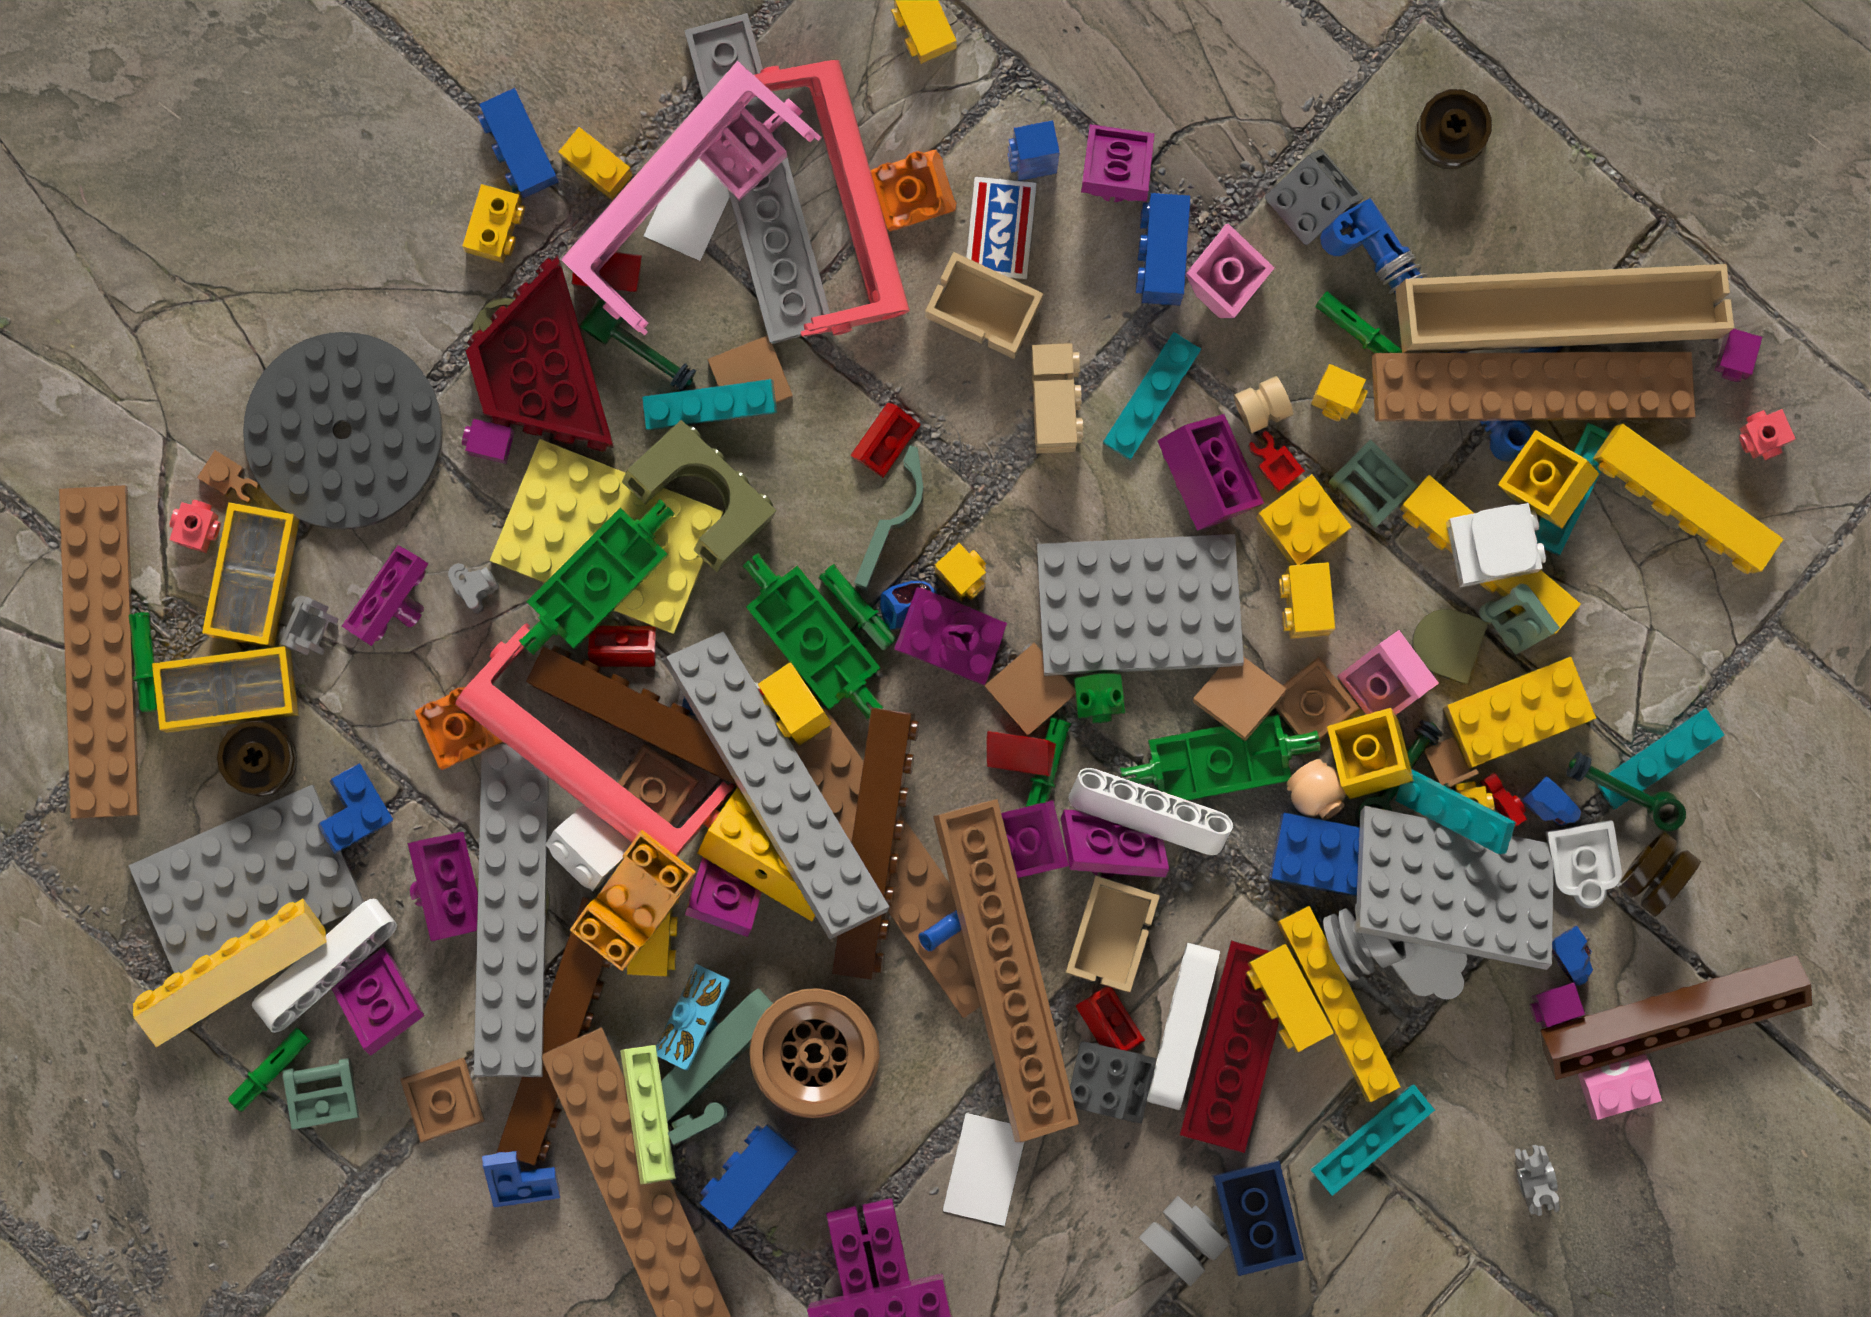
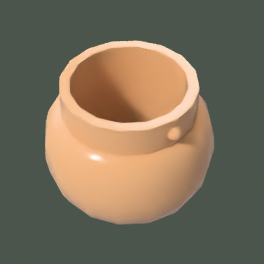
(1316, 790)

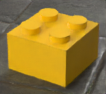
(1548, 478)
(1303, 522)
(1307, 600)
(1370, 753)

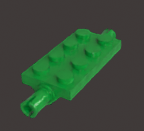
(597, 578)
(812, 637)
(1220, 761)

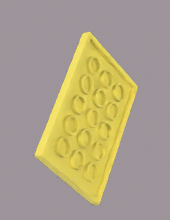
(569, 499)

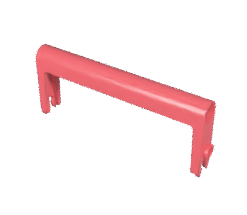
(856, 193)
(567, 765)

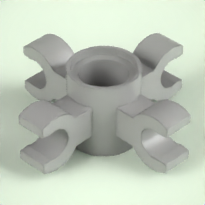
(1537, 1180)

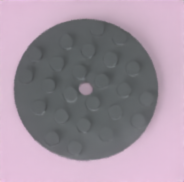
(353, 478)

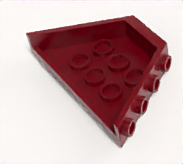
(536, 365)

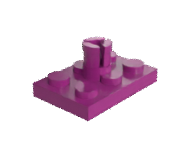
(1117, 163)
(388, 597)
(950, 636)
(1035, 839)
(1110, 847)
(444, 885)
(722, 899)
(377, 1001)

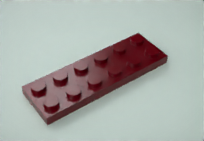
(1231, 1057)

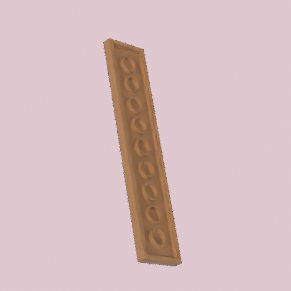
(1533, 386)
(99, 652)
(920, 887)
(1006, 970)
(644, 1214)

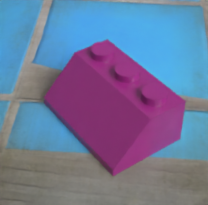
(1210, 471)

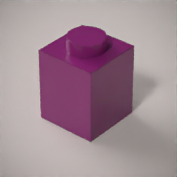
(1738, 355)
(488, 441)
(1556, 1005)

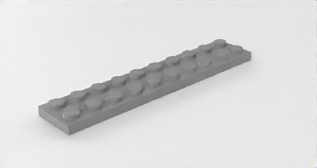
(771, 212)
(776, 785)
(511, 916)

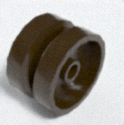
(1458, 110)
(237, 755)
(1663, 877)

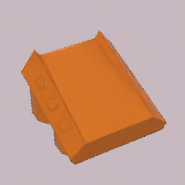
(913, 189)
(452, 731)

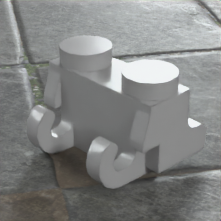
(474, 587)
(306, 626)

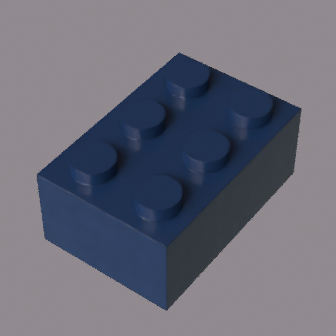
(1257, 1217)

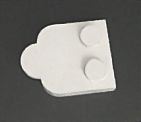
(1585, 861)
(1432, 971)

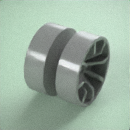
(1190, 1231)

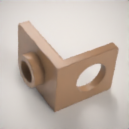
(1448, 763)

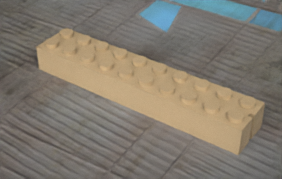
(1564, 308)

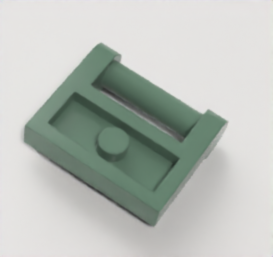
(1380, 475)
(1525, 627)
(322, 1105)
(688, 1126)

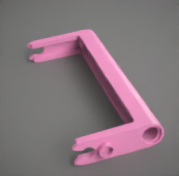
(662, 174)

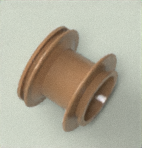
(776, 1073)

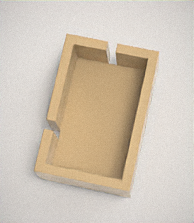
(984, 305)
(1056, 398)
(1111, 934)

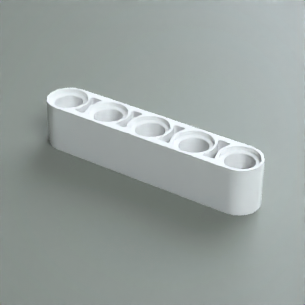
(1150, 811)
(325, 966)
(1183, 1026)

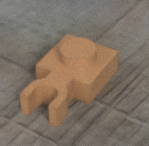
(224, 475)

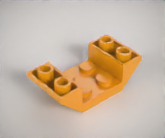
(633, 901)

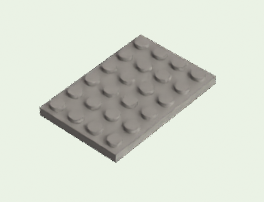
(1139, 605)
(244, 874)
(1452, 893)

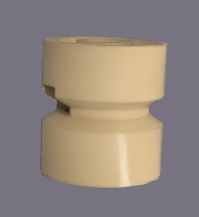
(1262, 405)

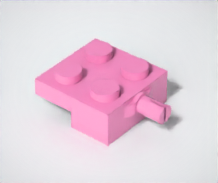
(745, 153)

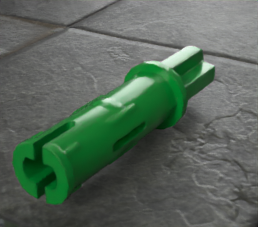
(1355, 325)
(858, 607)
(143, 658)
(1042, 784)
(268, 1070)

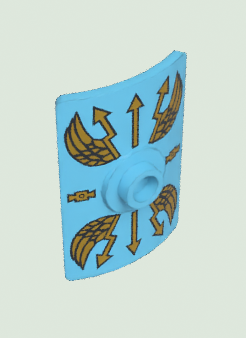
(692, 1017)

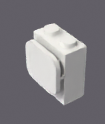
(1495, 544)
(588, 847)

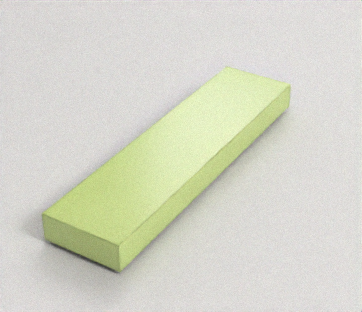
(648, 1114)

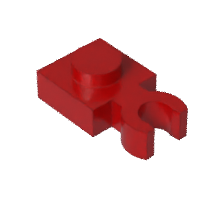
(1278, 466)
(1504, 803)

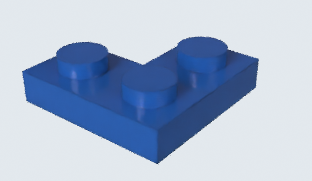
(362, 813)
(513, 1187)

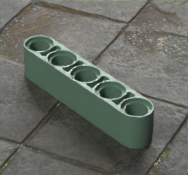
(714, 1055)

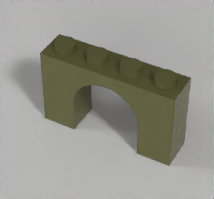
(686, 454)

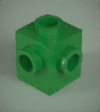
(1099, 697)

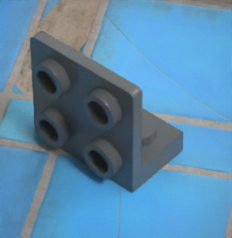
(1313, 196)
(1111, 1081)

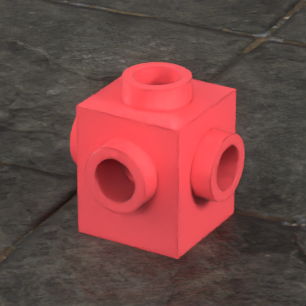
(1773, 426)
(199, 536)

